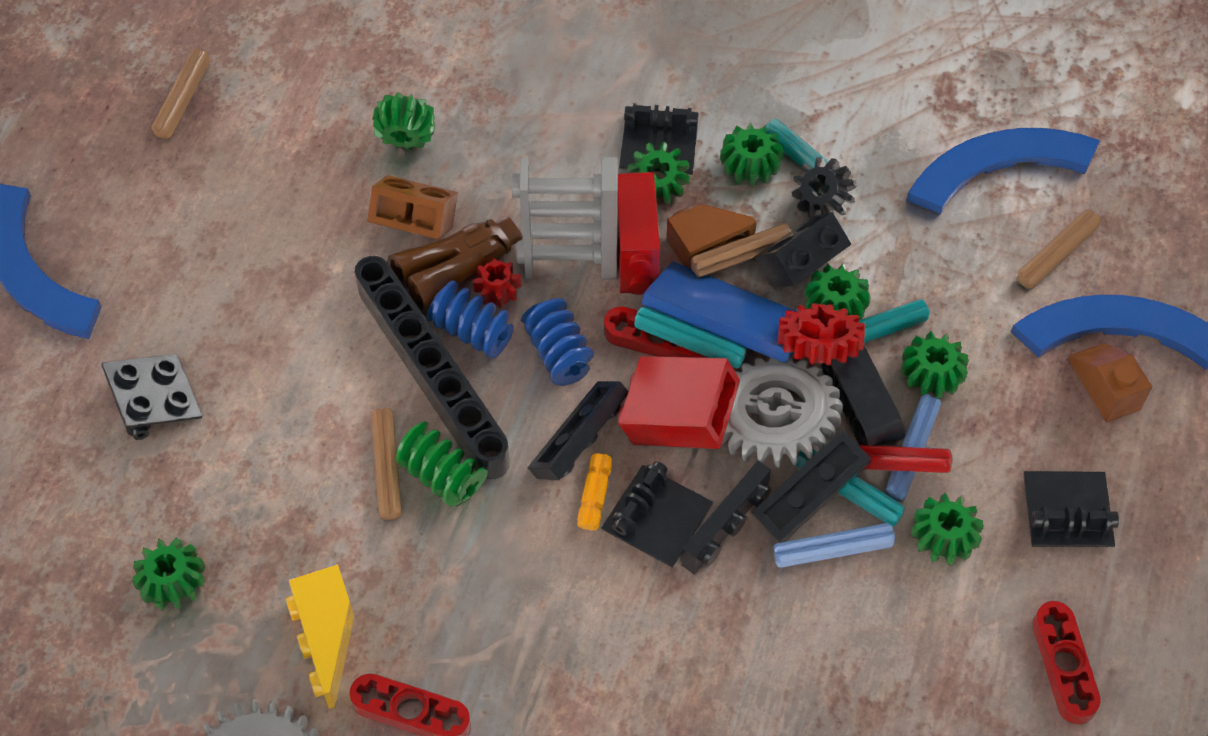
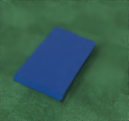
(718, 309)

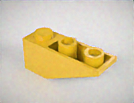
(327, 625)

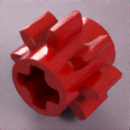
(497, 283)

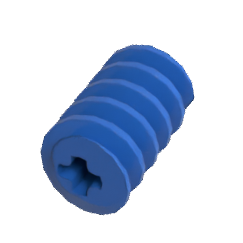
(469, 320)
(558, 341)

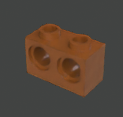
(412, 207)

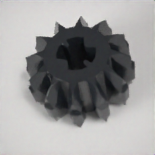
(824, 174)

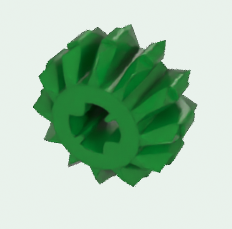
(403, 121)
(751, 154)
(668, 165)
(838, 289)
(934, 365)
(946, 513)
(152, 574)

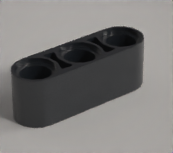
(865, 400)

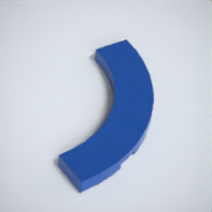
(999, 151)
(28, 283)
(1114, 316)

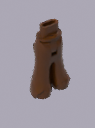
(456, 258)

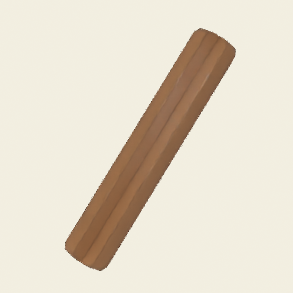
(180, 94)
(1058, 249)
(736, 251)
(386, 464)

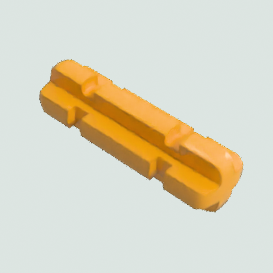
(594, 492)

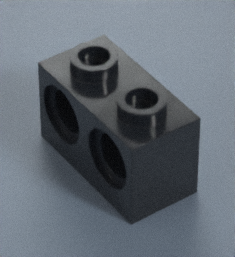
(803, 250)

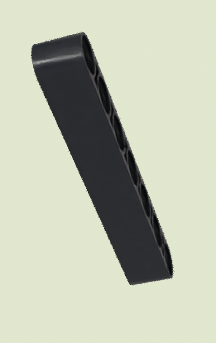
(433, 380)

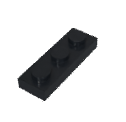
(578, 430)
(812, 486)
(727, 518)

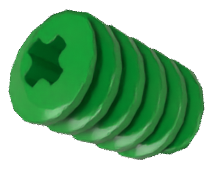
(438, 468)

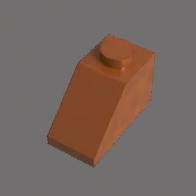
(704, 229)
(1111, 380)

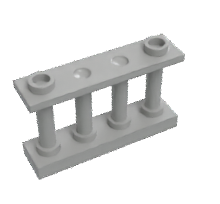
(602, 209)

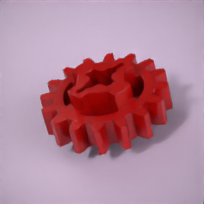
(821, 334)

